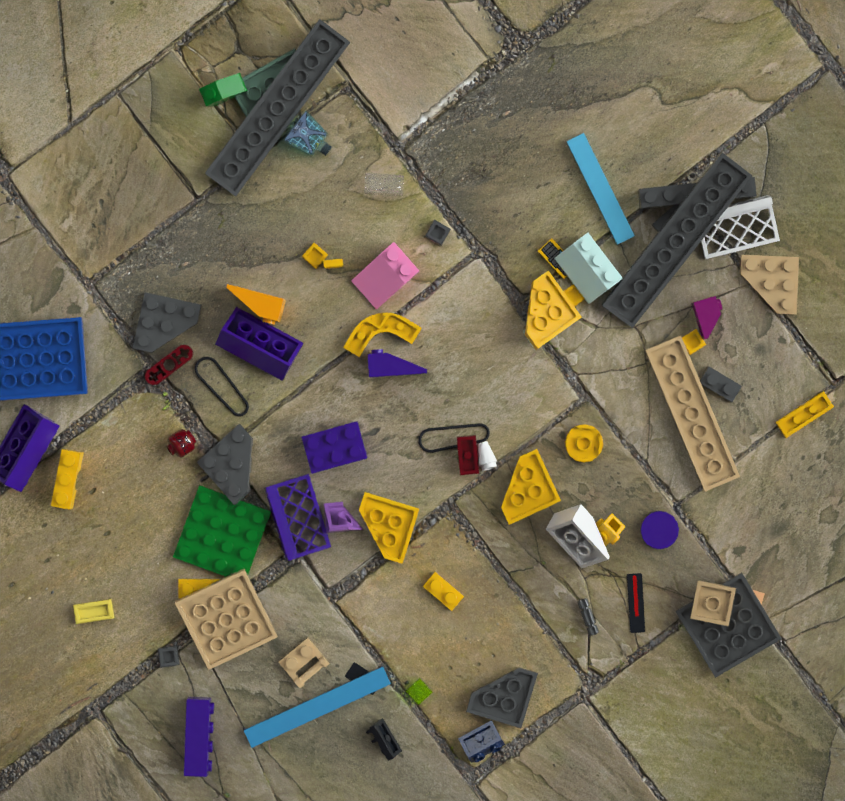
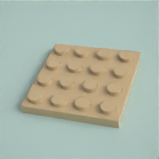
(226, 619)

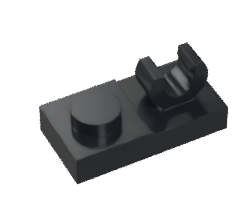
(385, 739)

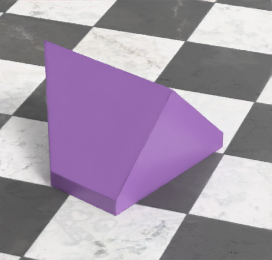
(339, 519)

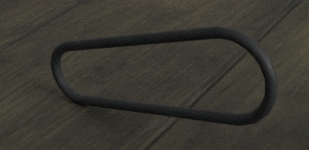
(229, 380)
(451, 427)

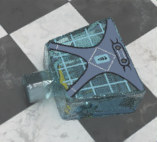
(308, 136)

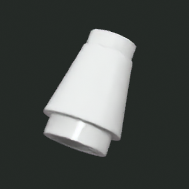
(485, 456)

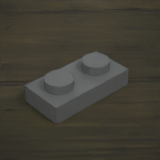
(720, 384)

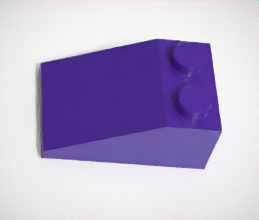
(385, 364)

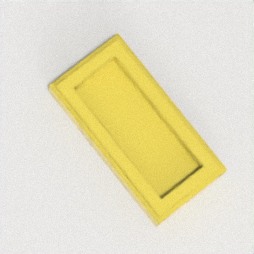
(93, 611)

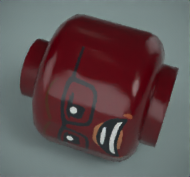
(181, 443)

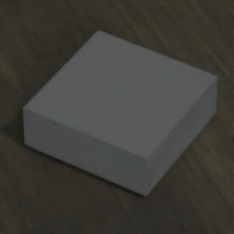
(437, 232)
(168, 656)

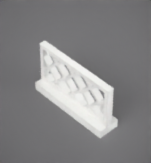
(739, 209)

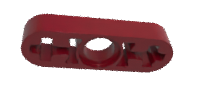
(154, 369)

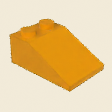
(264, 305)

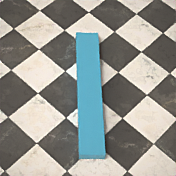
(600, 188)

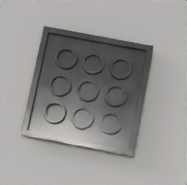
(746, 635)

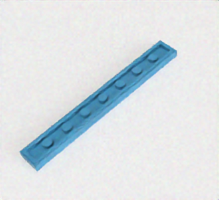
(317, 706)

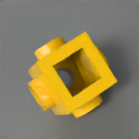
(609, 529)

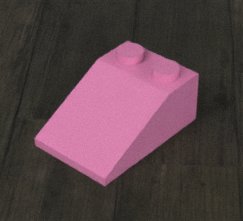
(385, 275)

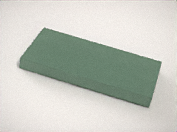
(259, 82)

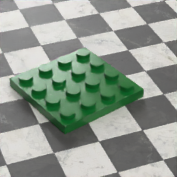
(221, 534)

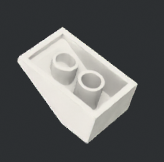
(578, 536)

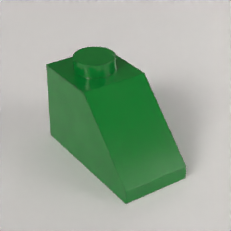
(222, 90)

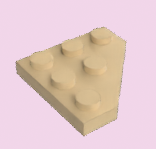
(773, 279)

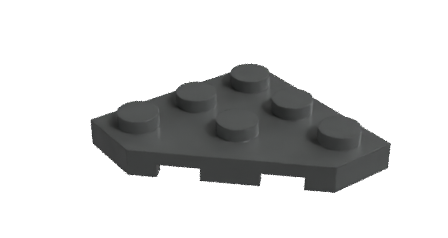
(163, 320)
(230, 464)
(505, 697)

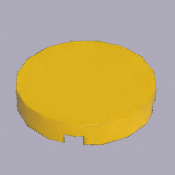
(583, 443)

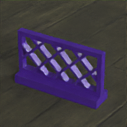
(281, 522)

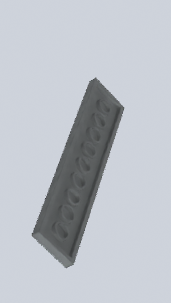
(277, 107)
(677, 239)

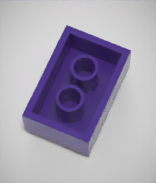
(334, 447)

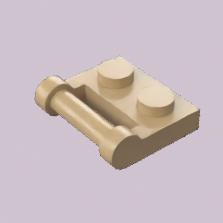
(301, 656)

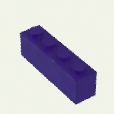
(198, 736)

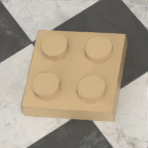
(713, 603)

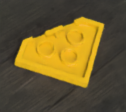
(548, 311)
(529, 488)
(389, 524)

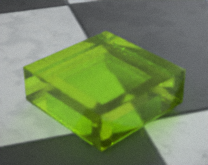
(419, 691)

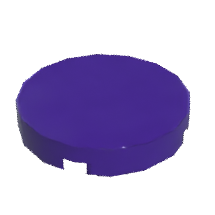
(659, 529)

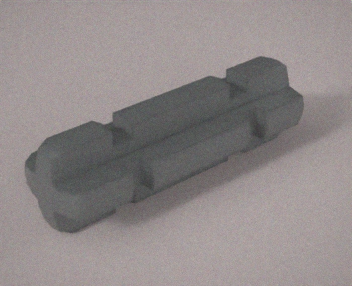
(588, 617)

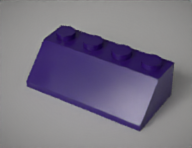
(259, 343)
(25, 446)

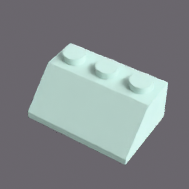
(588, 268)

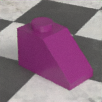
(707, 314)

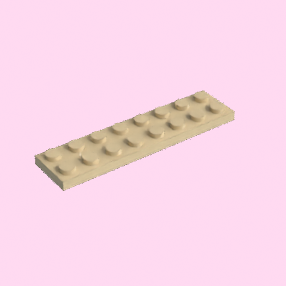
(692, 413)

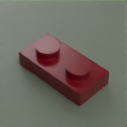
(467, 454)

